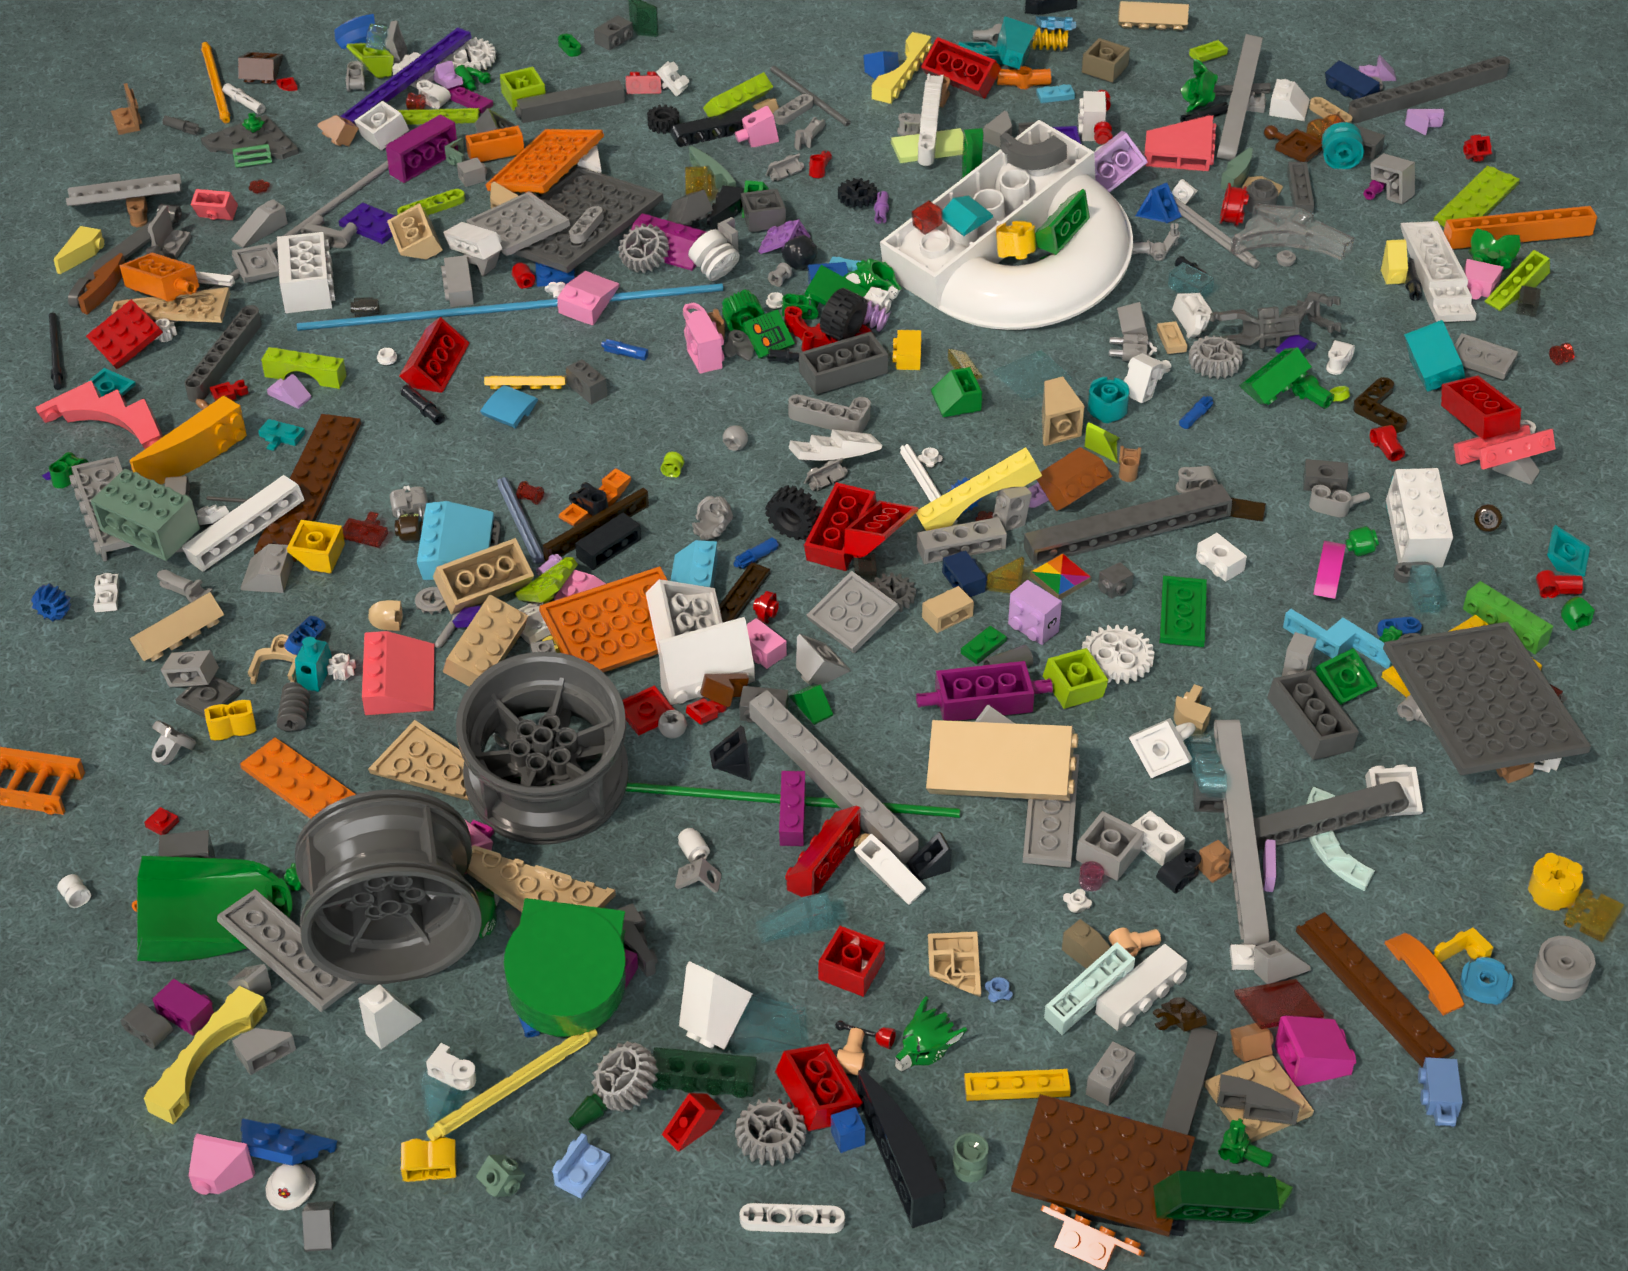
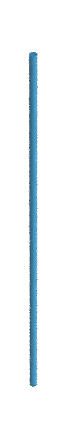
(498, 308)

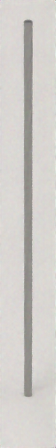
(324, 210)

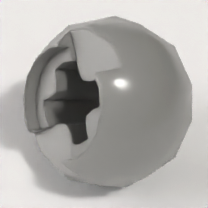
(735, 438)
(672, 724)

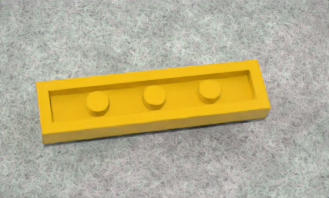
(517, 381)
(1016, 1084)

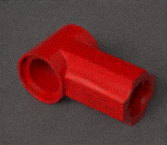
(1386, 439)
(1552, 585)

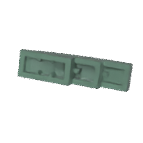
(719, 174)

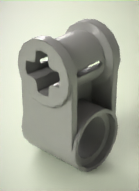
(355, 76)
(912, 124)
(1195, 478)

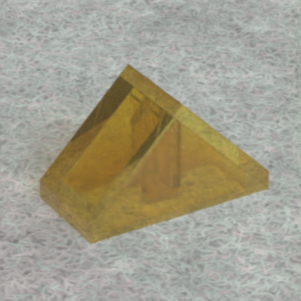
(1007, 577)

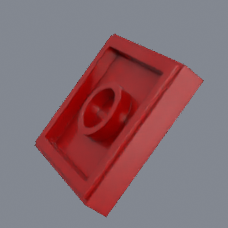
(645, 709)

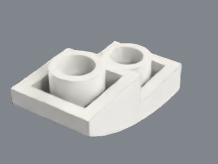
(106, 592)

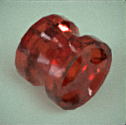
(415, 101)
(1561, 353)

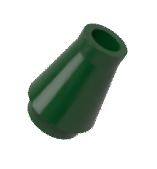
(588, 1111)

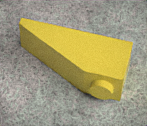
(80, 247)

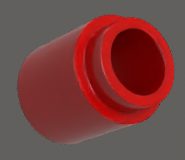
(523, 275)

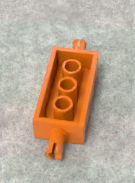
(160, 276)

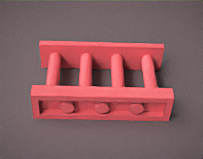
(1504, 447)

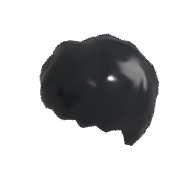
(799, 252)

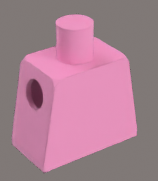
(758, 128)
(1482, 278)

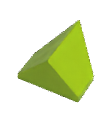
(1101, 442)

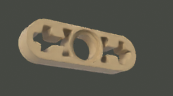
(1322, 107)

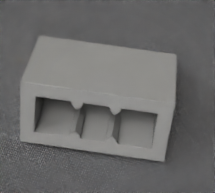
(1132, 319)

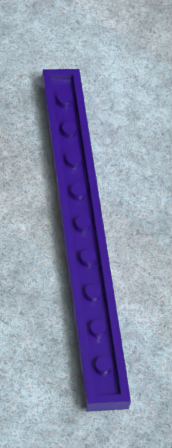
(410, 73)

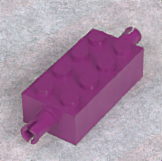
(968, 690)

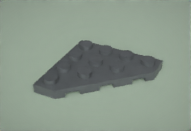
(239, 137)

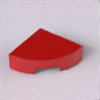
(287, 83)

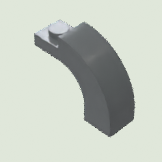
(1033, 156)

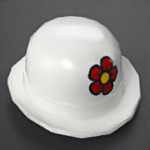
(290, 1186)

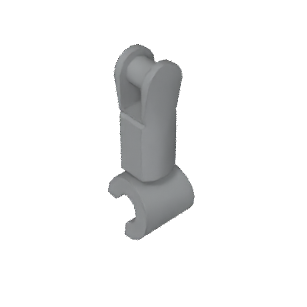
(805, 136)
(182, 585)

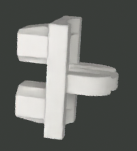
(668, 74)

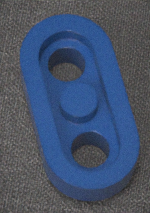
(1406, 624)

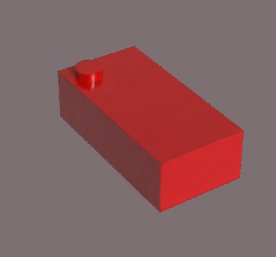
(962, 66)
(1481, 407)
(827, 536)

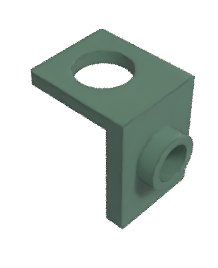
(452, 155)

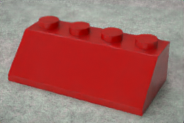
(434, 357)
(875, 527)
(824, 853)

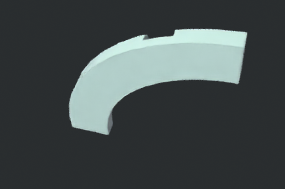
(1333, 856)

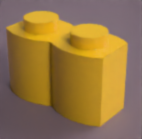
(230, 720)
(428, 1159)

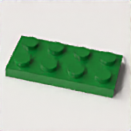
(1183, 611)

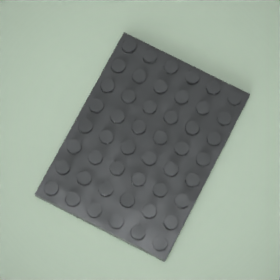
(571, 197)
(1485, 698)

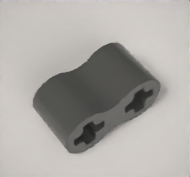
(146, 1025)

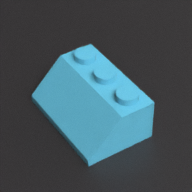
(696, 564)

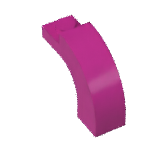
(1329, 569)

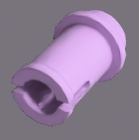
(553, 559)

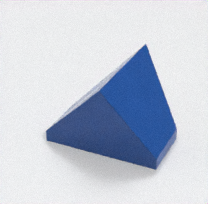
(880, 63)
(1159, 205)

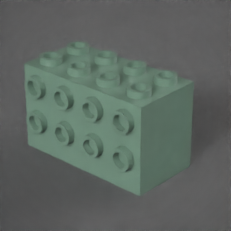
(145, 514)

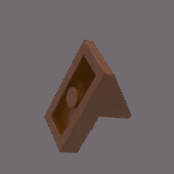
(723, 687)

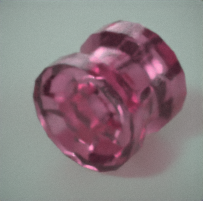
(1092, 870)

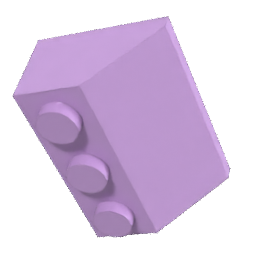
(1117, 161)

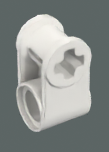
(435, 95)
(1340, 356)

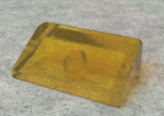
(961, 360)

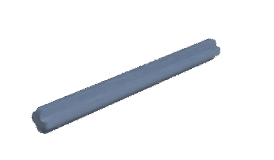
(520, 520)

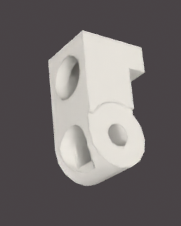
(450, 1069)

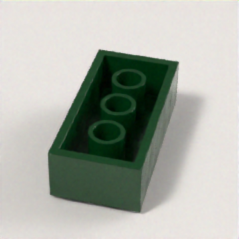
(1216, 1196)

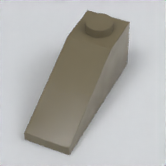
(1083, 943)

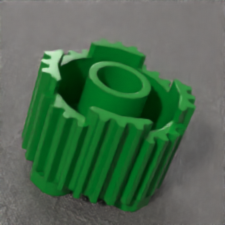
(741, 308)

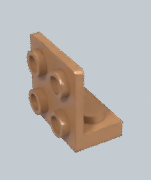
(127, 119)

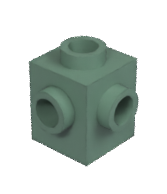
(500, 1175)

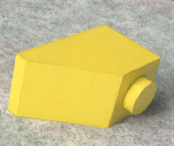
(1395, 262)

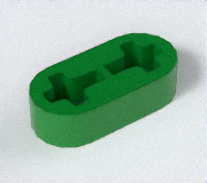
(569, 45)

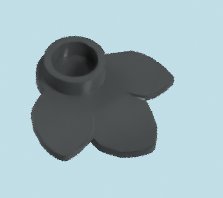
(741, 346)

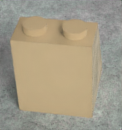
(1060, 412)

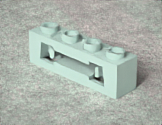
(1083, 992)

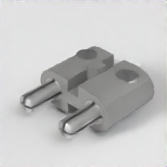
(1132, 346)
(408, 502)

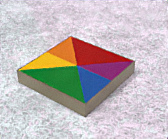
(1060, 576)

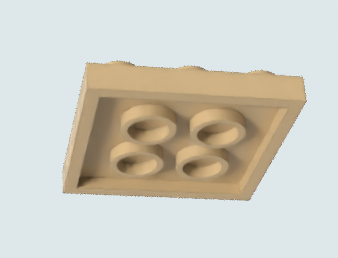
(1267, 1073)

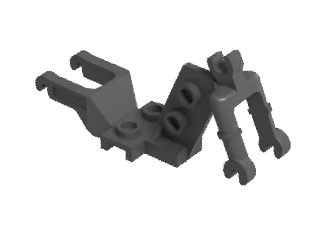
(1272, 326)

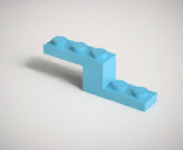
(1338, 638)

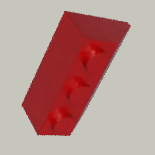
(816, 1084)

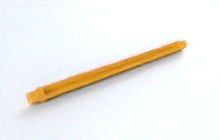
(215, 82)

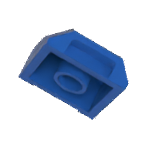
(353, 31)

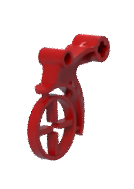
(811, 336)

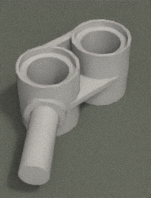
(1335, 504)

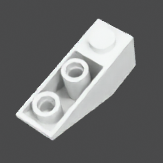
(889, 869)

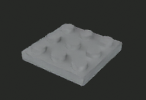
(852, 611)

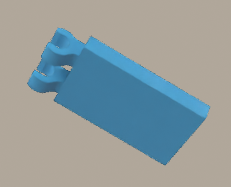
(1056, 22)

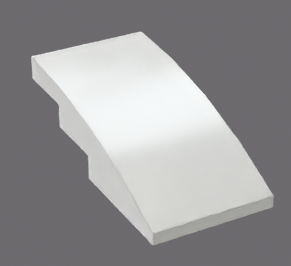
(840, 445)

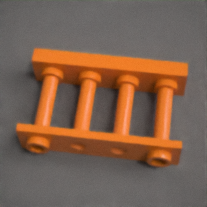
(45, 765)

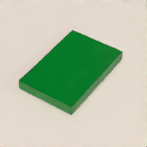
(827, 282)

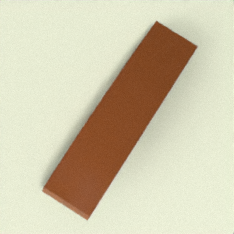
(104, 283)

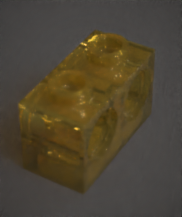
(698, 179)

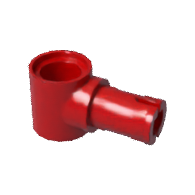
(819, 163)

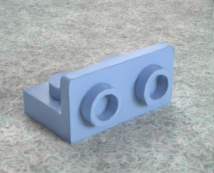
(579, 1166)

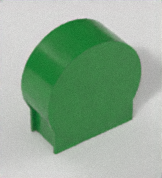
(565, 966)

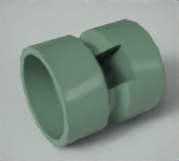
(970, 1157)

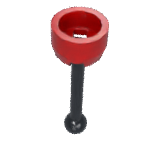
(884, 1037)

